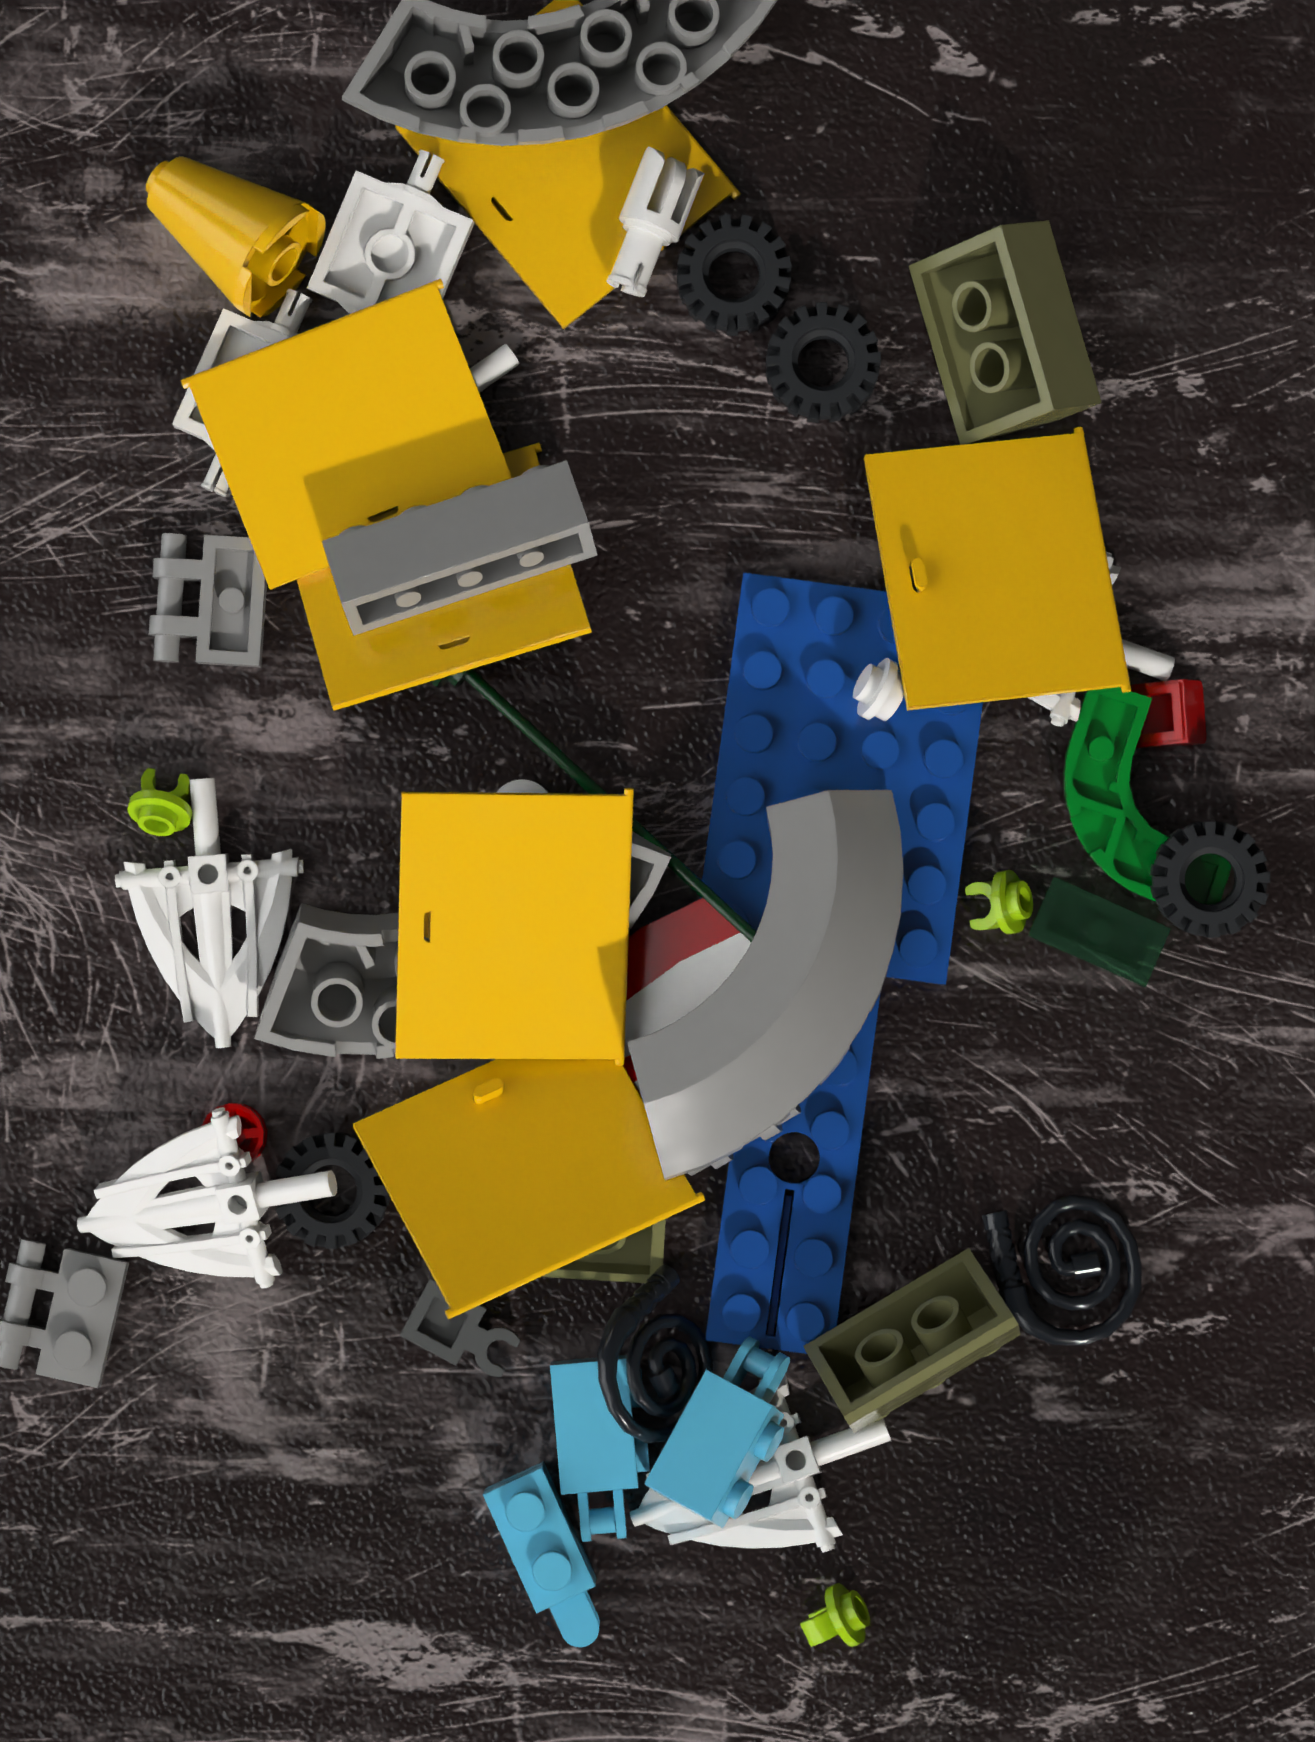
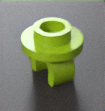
(161, 811)
(1009, 900)
(842, 1616)

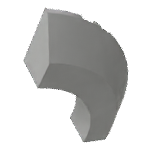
(548, 74)
(340, 973)
(795, 992)

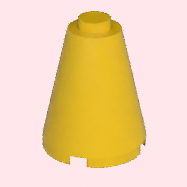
(236, 231)

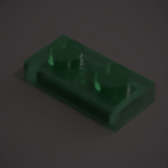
(1098, 932)

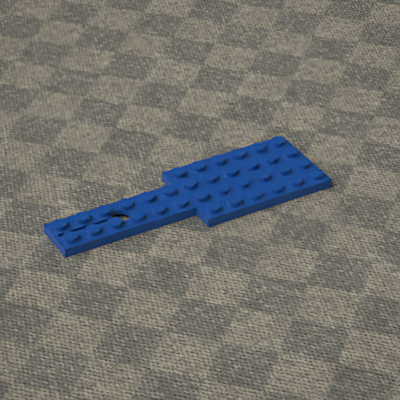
(783, 738)

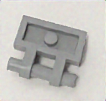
(229, 605)
(79, 1318)

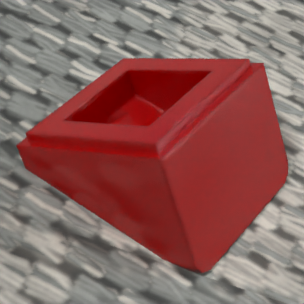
(1174, 714)

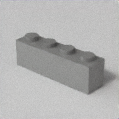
(459, 547)

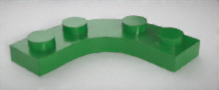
(1103, 805)

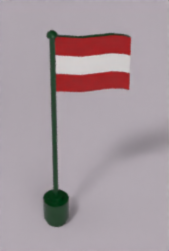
(673, 959)

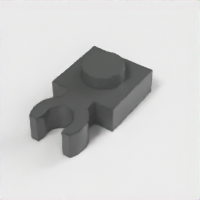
(451, 1337)

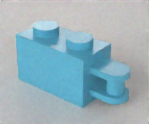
(723, 1438)
(591, 1444)
(546, 1551)

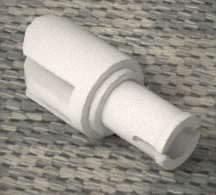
(652, 217)

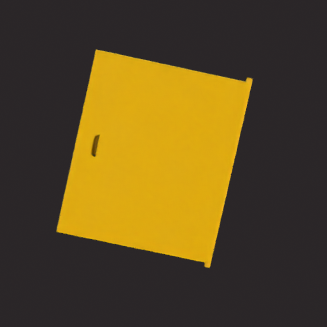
(563, 199)
(347, 428)
(1002, 568)
(443, 639)
(520, 925)
(520, 1171)

